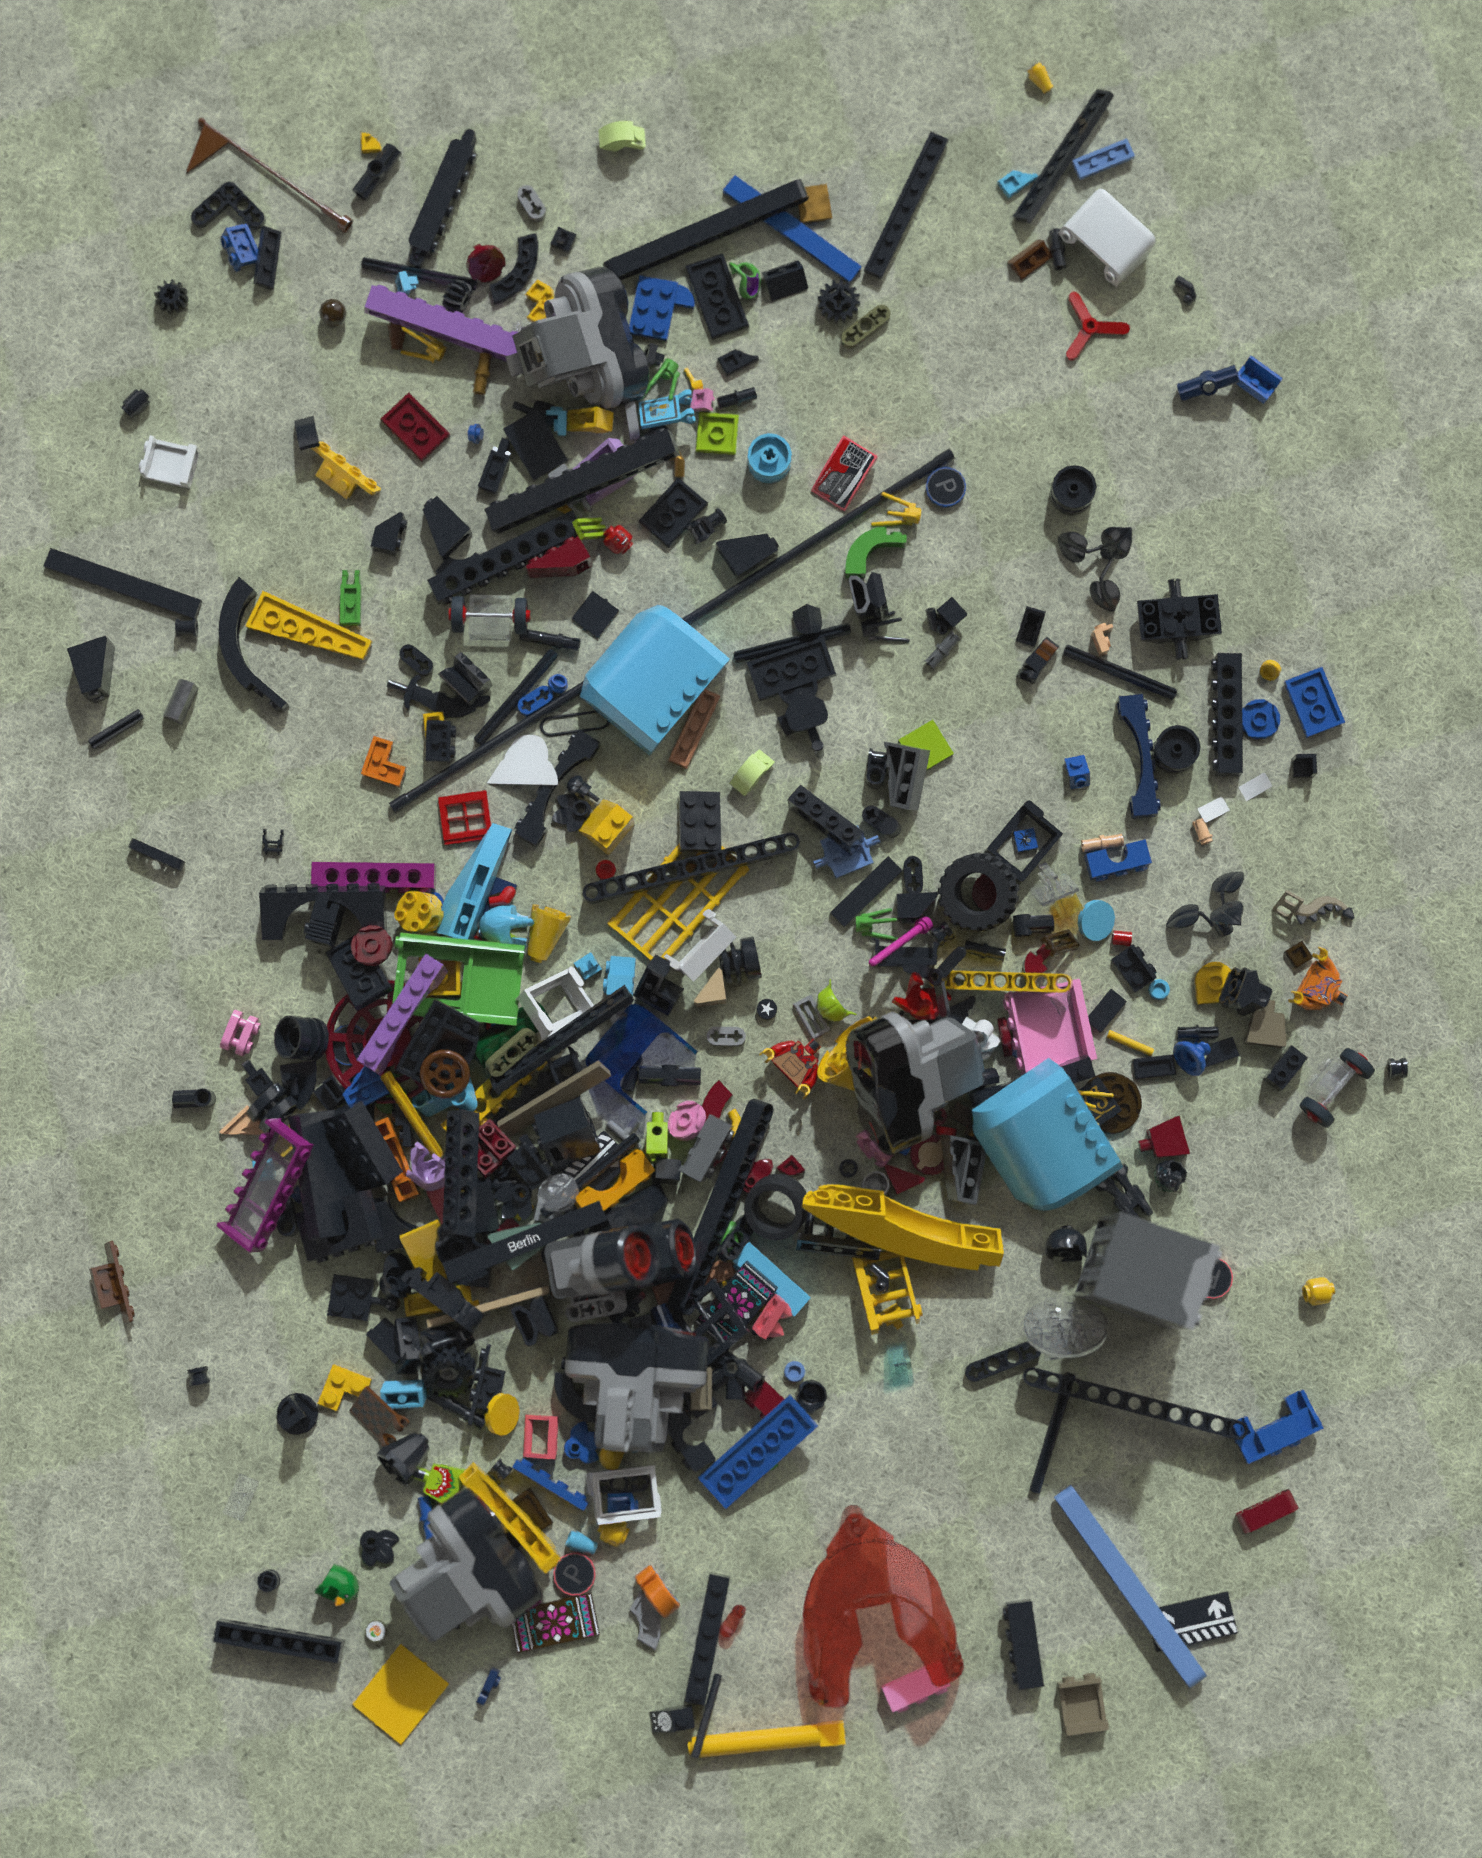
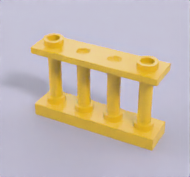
(870, 1300)

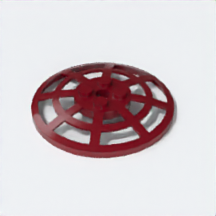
(349, 1037)

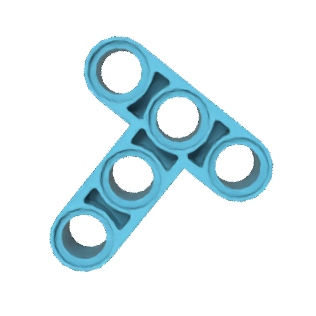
(430, 1105)

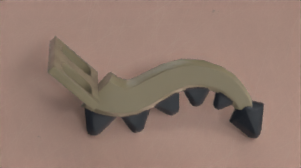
(1311, 910)

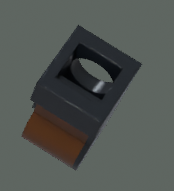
(1041, 655)

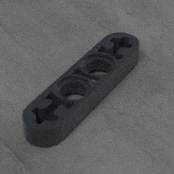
(1003, 1361)

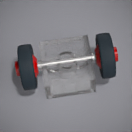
(489, 616)
(1329, 1081)

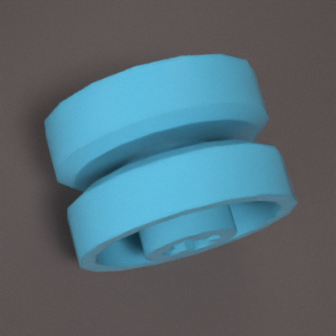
(771, 447)

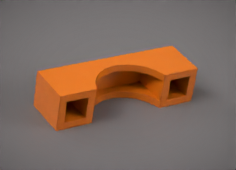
(403, 1186)

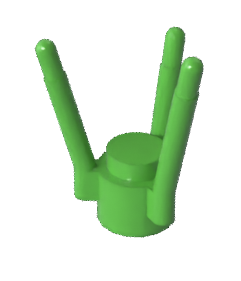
(667, 371)
(865, 923)

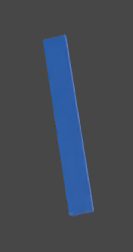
(799, 234)

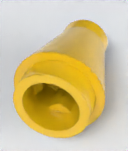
(1040, 77)

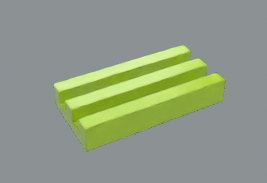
(593, 524)

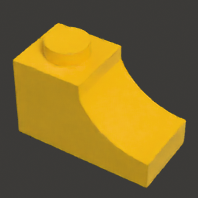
(590, 420)

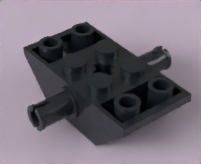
(1198, 614)

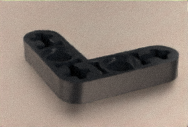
(226, 201)

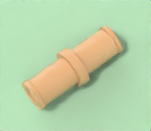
(1102, 843)

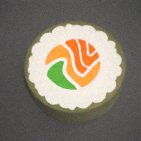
(376, 1630)

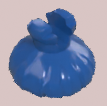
(1191, 1056)

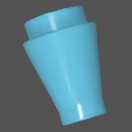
(580, 1543)

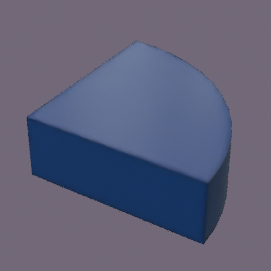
(684, 297)

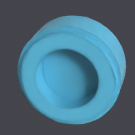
(1159, 989)

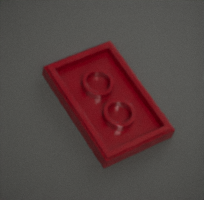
(415, 427)

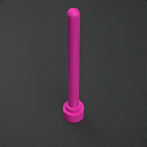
(921, 926)

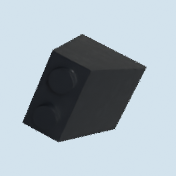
(93, 667)

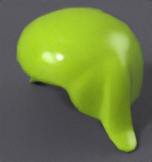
(829, 1005)

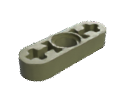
(866, 318)
(512, 1043)

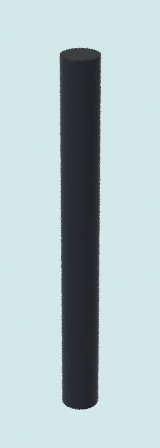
(706, 1716)

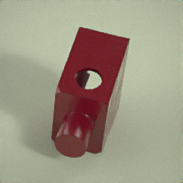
(1166, 1139)

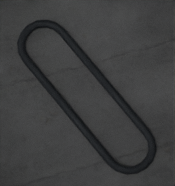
(573, 731)

